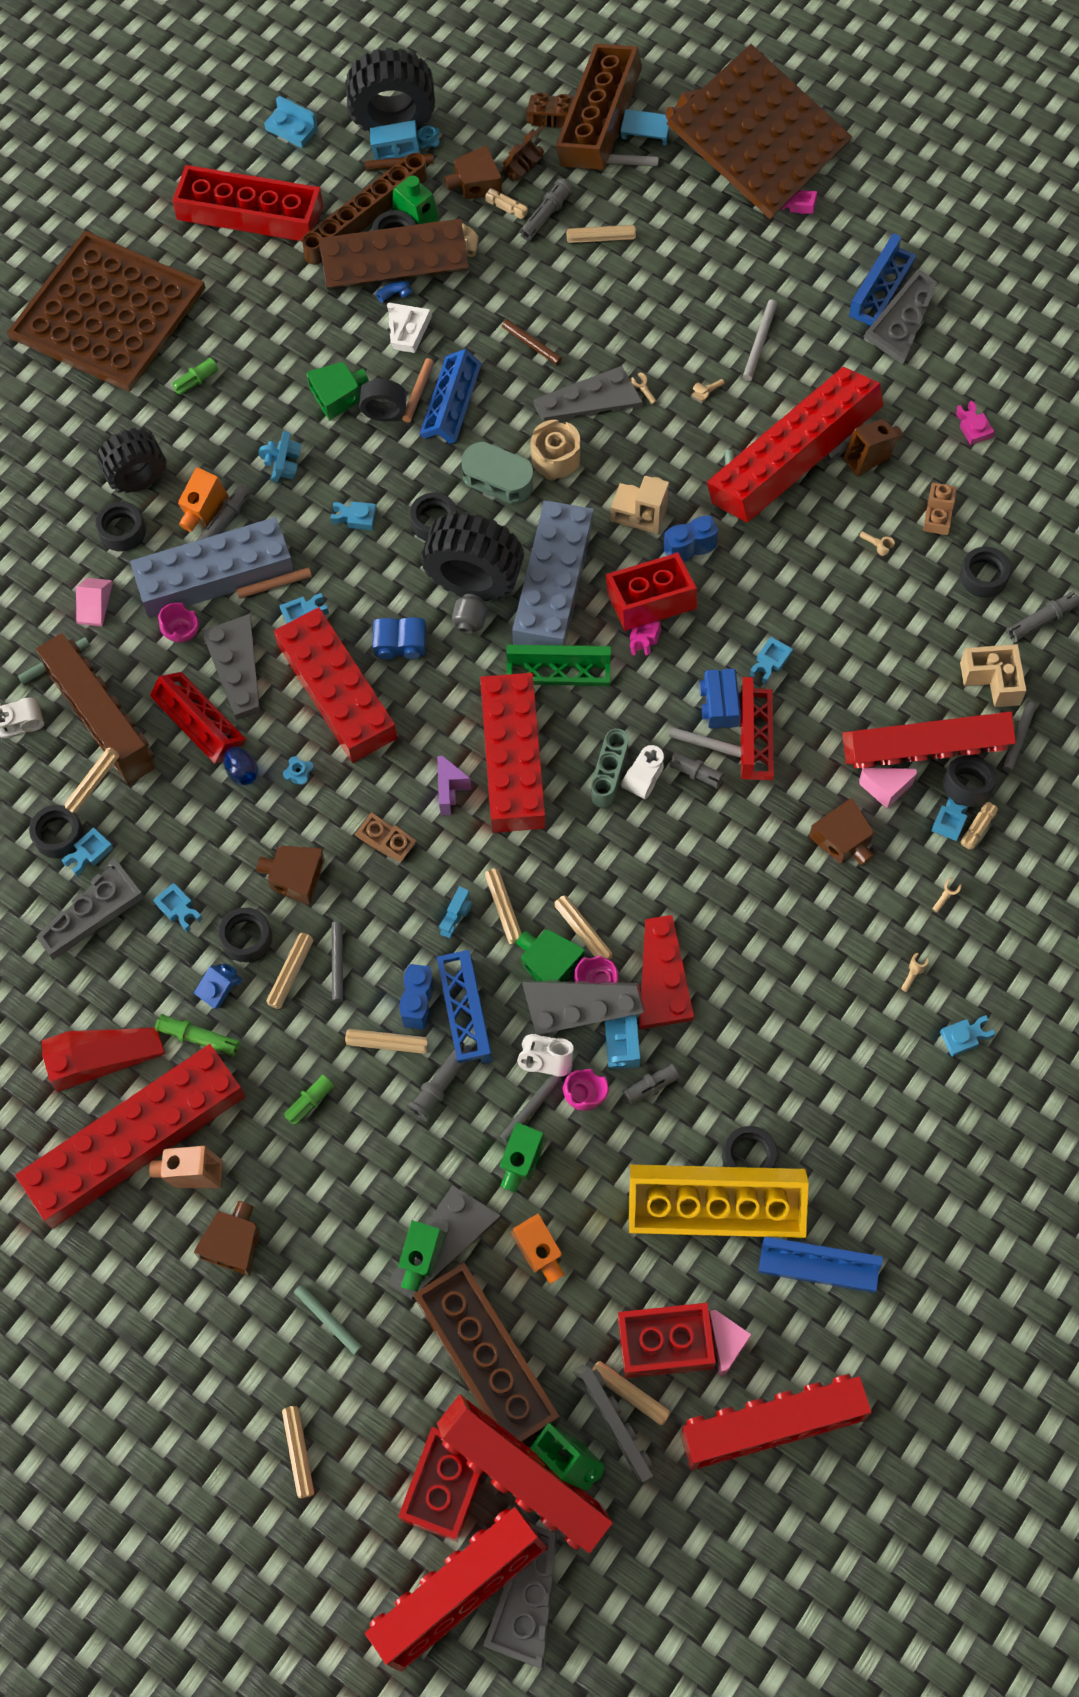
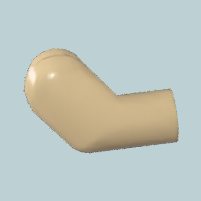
(471, 241)

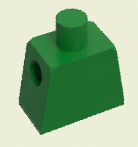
(415, 200)
(336, 387)
(549, 956)
(523, 1143)
(420, 1240)
(578, 1467)

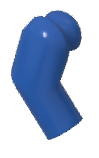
(392, 288)

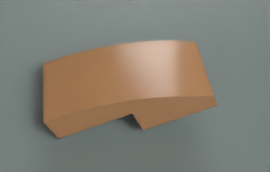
(939, 508)
(385, 838)

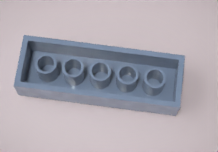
(212, 566)
(553, 575)

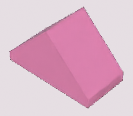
(92, 601)
(887, 783)
(727, 1339)

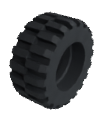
(390, 72)
(472, 556)

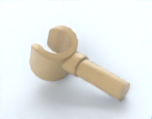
(643, 387)
(702, 392)
(881, 549)
(945, 895)
(915, 969)

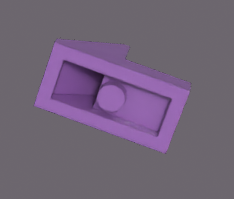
(450, 780)

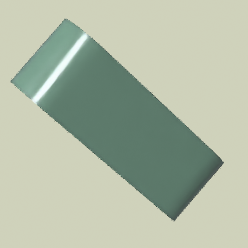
(609, 757)

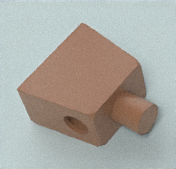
(188, 1168)

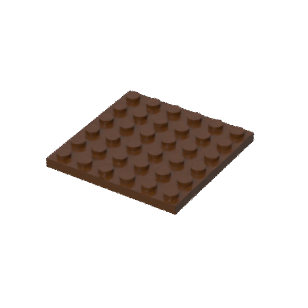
(759, 130)
(106, 310)

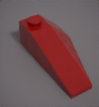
(90, 1054)

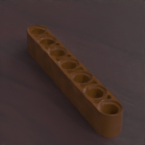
(364, 207)

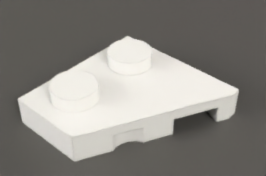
(407, 326)

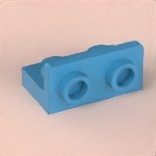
(292, 122)

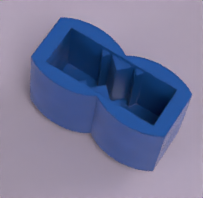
(691, 539)
(399, 638)
(417, 994)

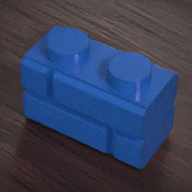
(721, 698)

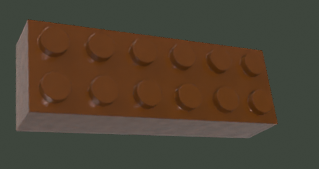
(599, 106)
(393, 254)
(96, 707)
(485, 1354)

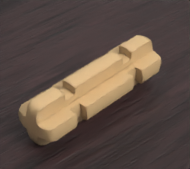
(506, 203)
(979, 825)

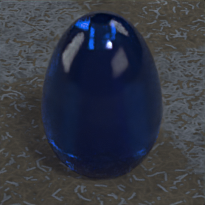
(240, 766)

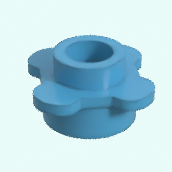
(428, 137)
(298, 777)

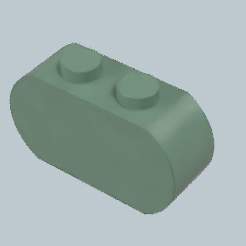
(497, 472)

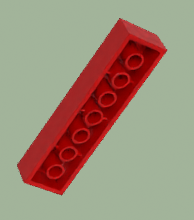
(795, 444)
(130, 1136)

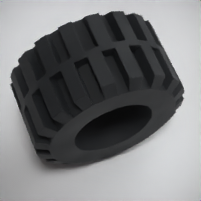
(131, 460)

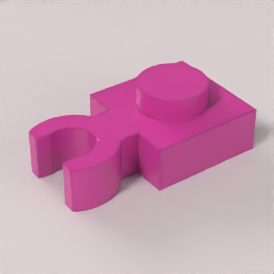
(802, 202)
(974, 426)
(644, 636)

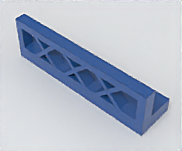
(876, 275)
(454, 396)
(475, 1010)
(819, 1264)

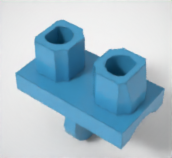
(285, 448)

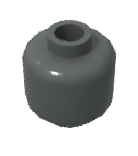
(469, 613)

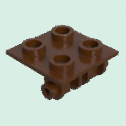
(542, 104)
(523, 156)

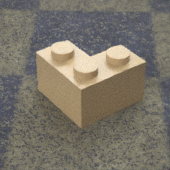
(642, 506)
(998, 667)

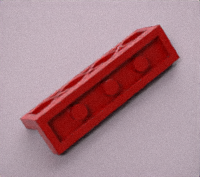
(193, 717)
(751, 733)

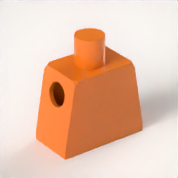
(201, 499)
(533, 1235)

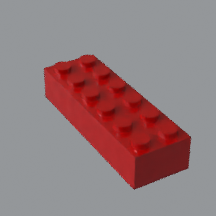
(247, 203)
(335, 685)
(934, 737)
(512, 753)
(775, 1422)
(523, 1473)
(455, 1589)

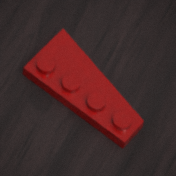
(663, 977)

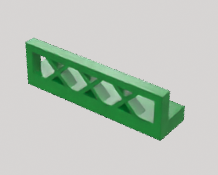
(563, 657)

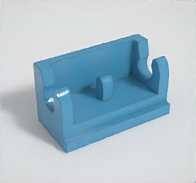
(645, 125)
(394, 140)
(622, 1043)

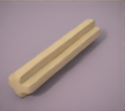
(604, 233)
(91, 780)
(503, 905)
(582, 927)
(289, 971)
(386, 1041)
(632, 1394)
(298, 1452)

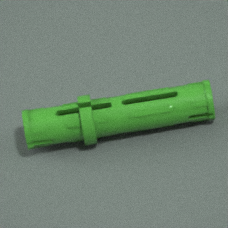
(187, 1032)

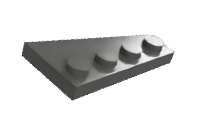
(900, 320)
(596, 394)
(234, 659)
(99, 904)
(579, 1003)
(464, 1224)
(610, 1409)
(524, 1609)

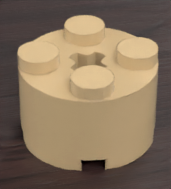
(555, 449)

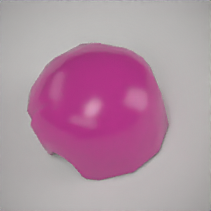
(178, 623)
(596, 970)
(585, 1090)

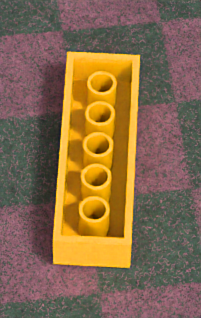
(718, 1201)

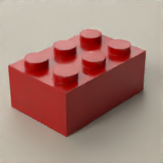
(651, 591)
(666, 1340)
(440, 1491)

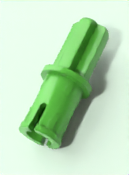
(195, 376)
(308, 1100)

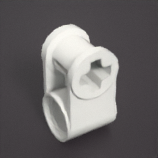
(20, 717)
(643, 775)
(549, 1055)

